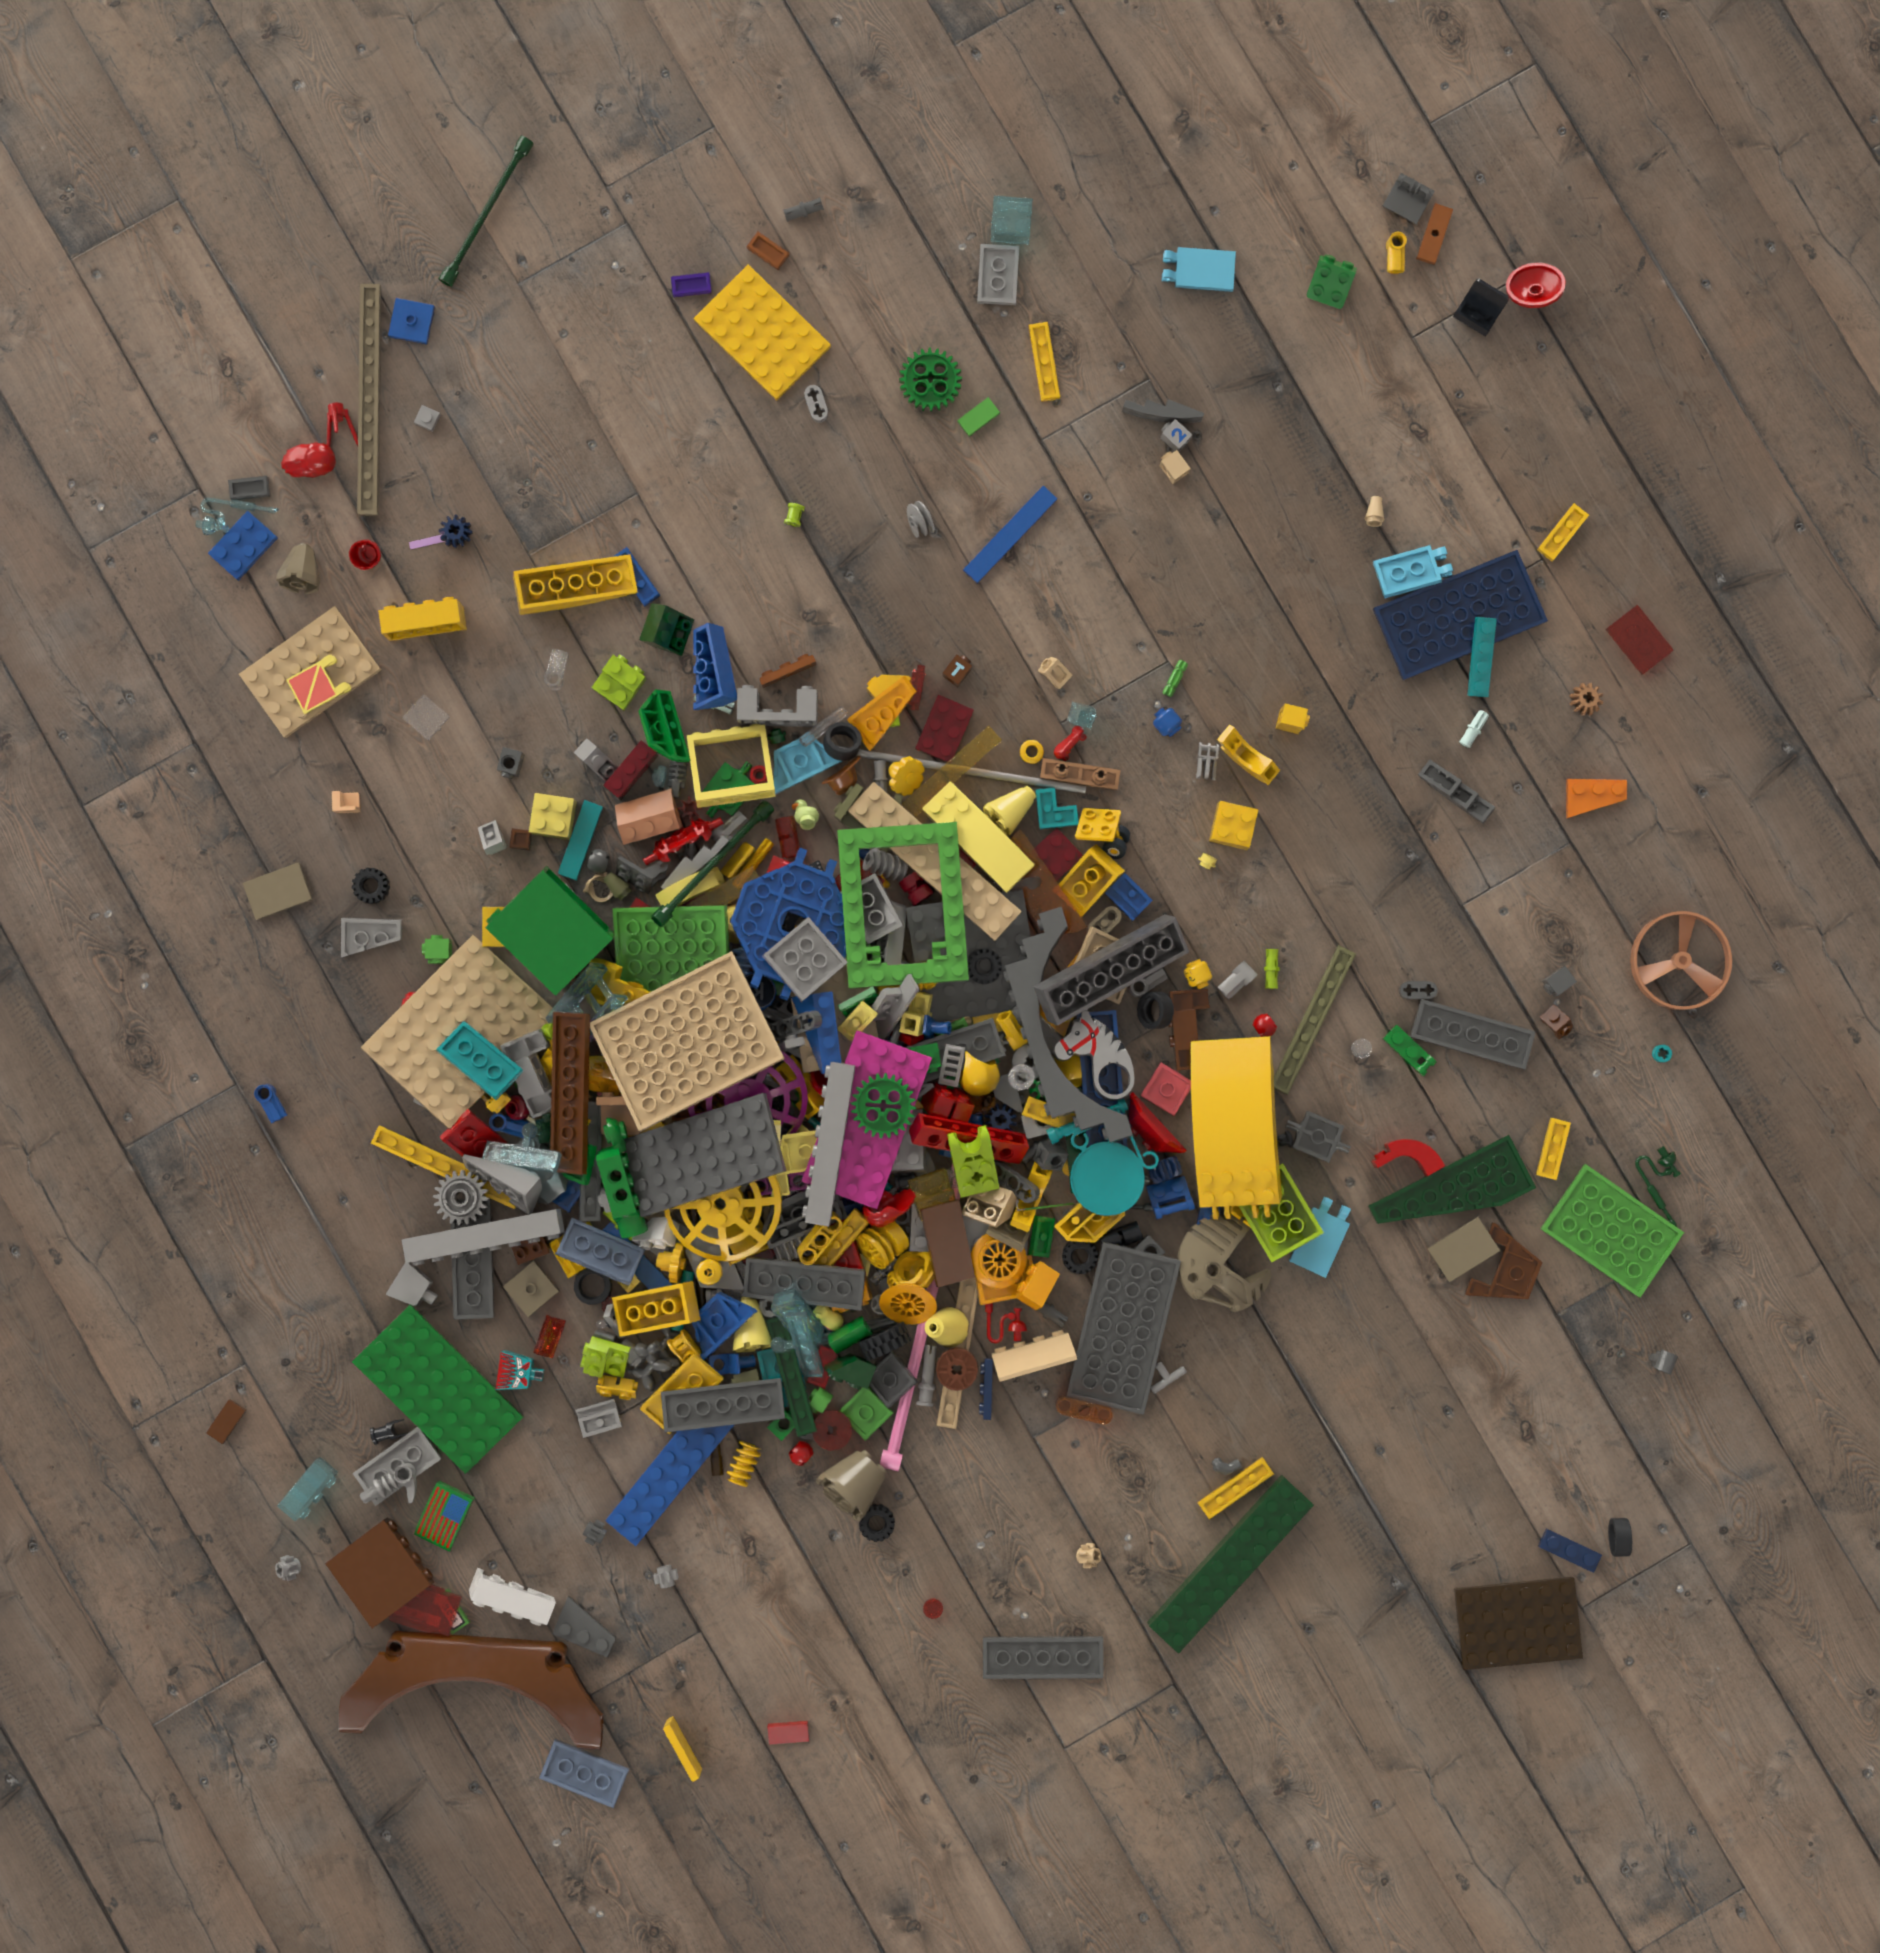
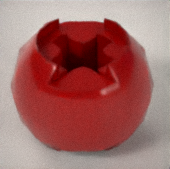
(1264, 1025)
(801, 1453)

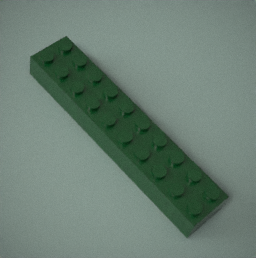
(1230, 1564)

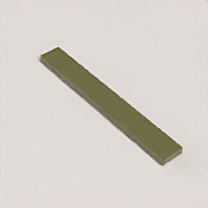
(1313, 1019)

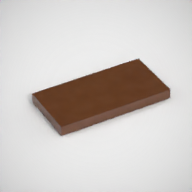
(947, 1243)

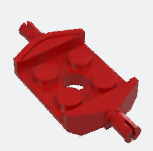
(681, 837)

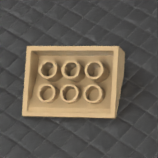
(1033, 1356)

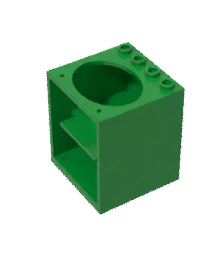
(550, 930)

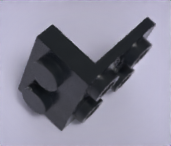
(1481, 307)

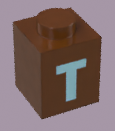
(957, 670)

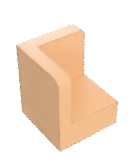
(345, 802)

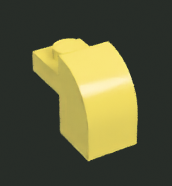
(913, 1019)

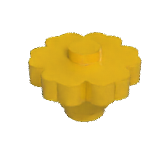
(906, 775)
(672, 1262)

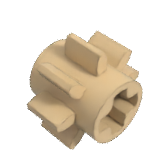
(1088, 1555)

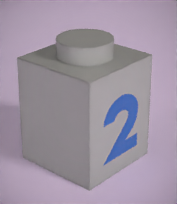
(1175, 435)

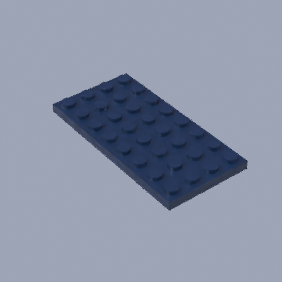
(1439, 620)

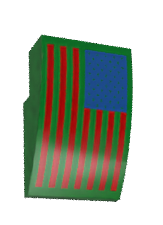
(444, 1515)

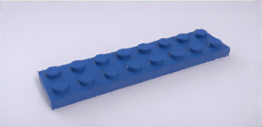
(664, 1481)

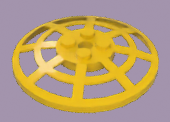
(725, 1217)

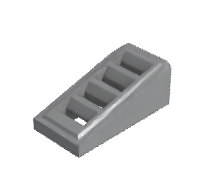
(953, 1048)

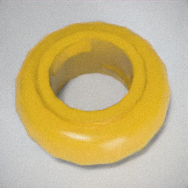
(1031, 760)

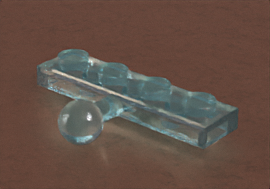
(523, 1155)
(802, 1342)

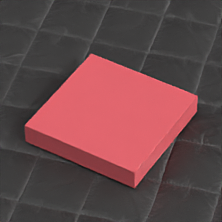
(1167, 1089)

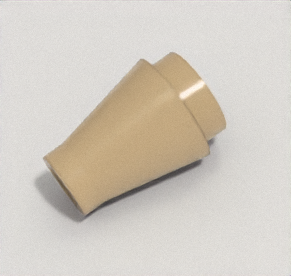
(1375, 515)

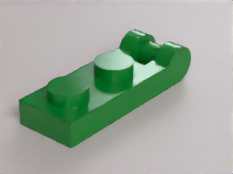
(1409, 1050)

